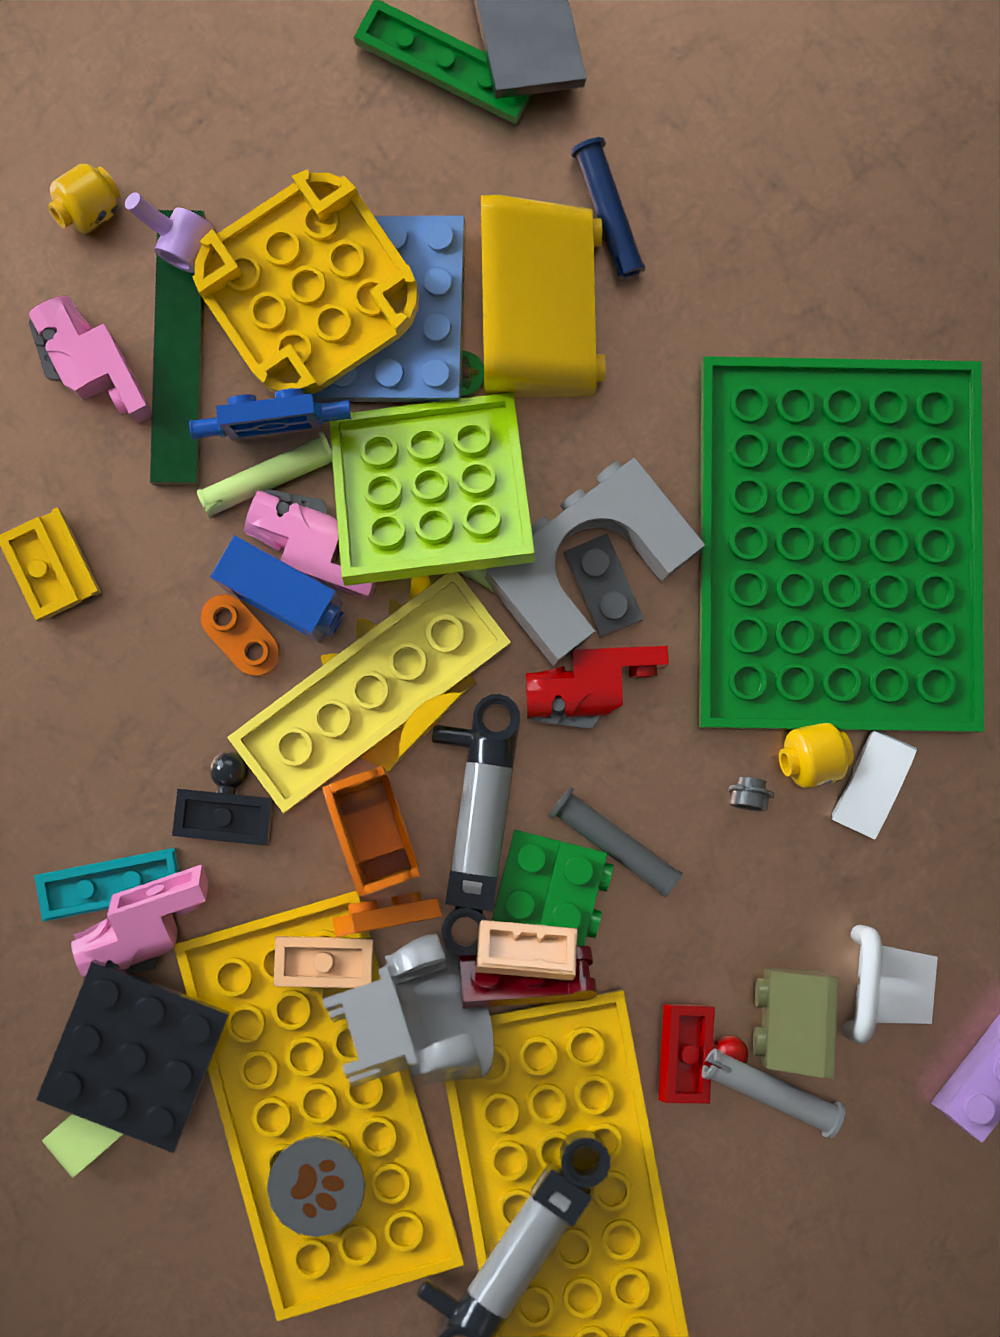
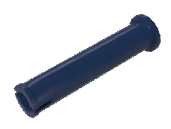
(608, 207)

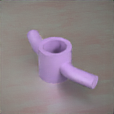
(179, 233)

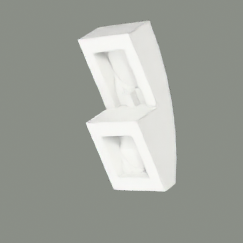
(874, 783)

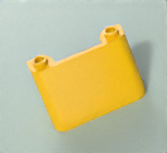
(539, 298)

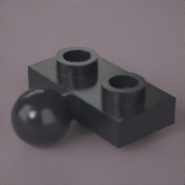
(222, 813)

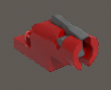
(591, 687)

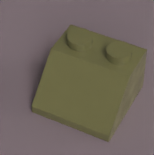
(797, 1021)

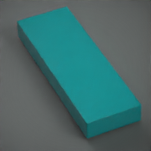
(91, 886)

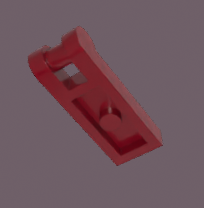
(504, 990)

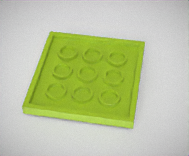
(430, 489)

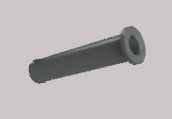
(616, 842)

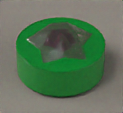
(471, 374)

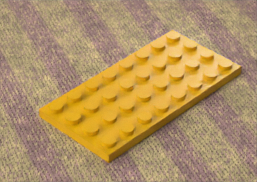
(550, 1076)
(285, 1081)

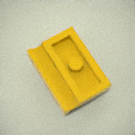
(48, 564)

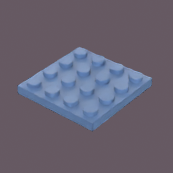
(428, 356)

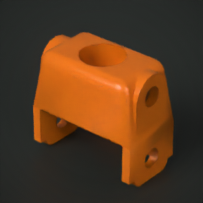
(371, 831)

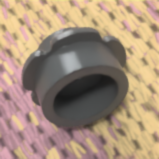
(750, 794)

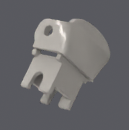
(415, 1019)

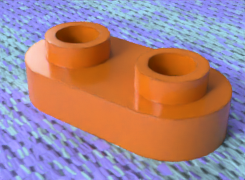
(239, 635)

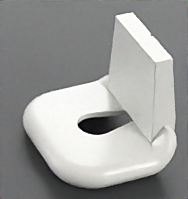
(892, 986)

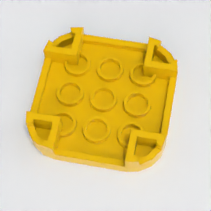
(307, 284)

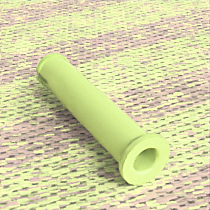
(266, 475)

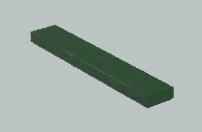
(176, 374)

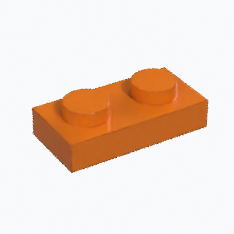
(404, 910)

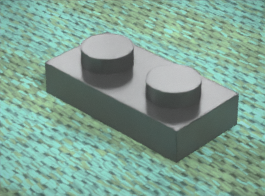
(603, 585)

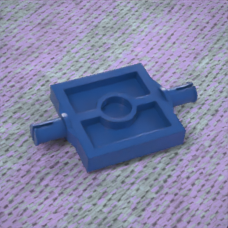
(285, 413)

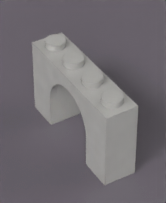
(622, 503)

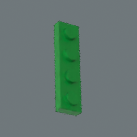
(434, 57)

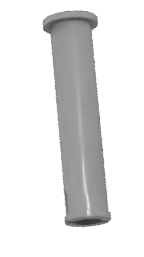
(775, 1093)

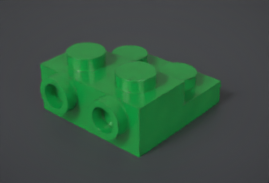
(552, 885)

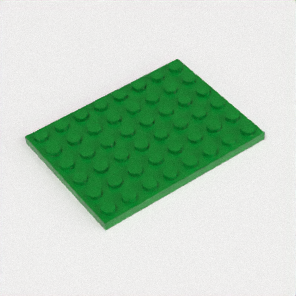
(841, 544)

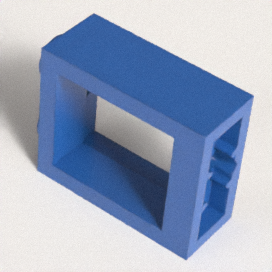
(279, 590)

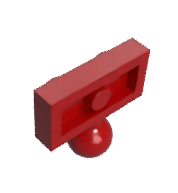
(684, 1048)

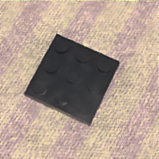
(133, 1056)

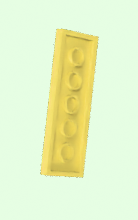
(368, 690)

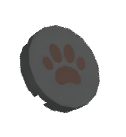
(316, 1185)

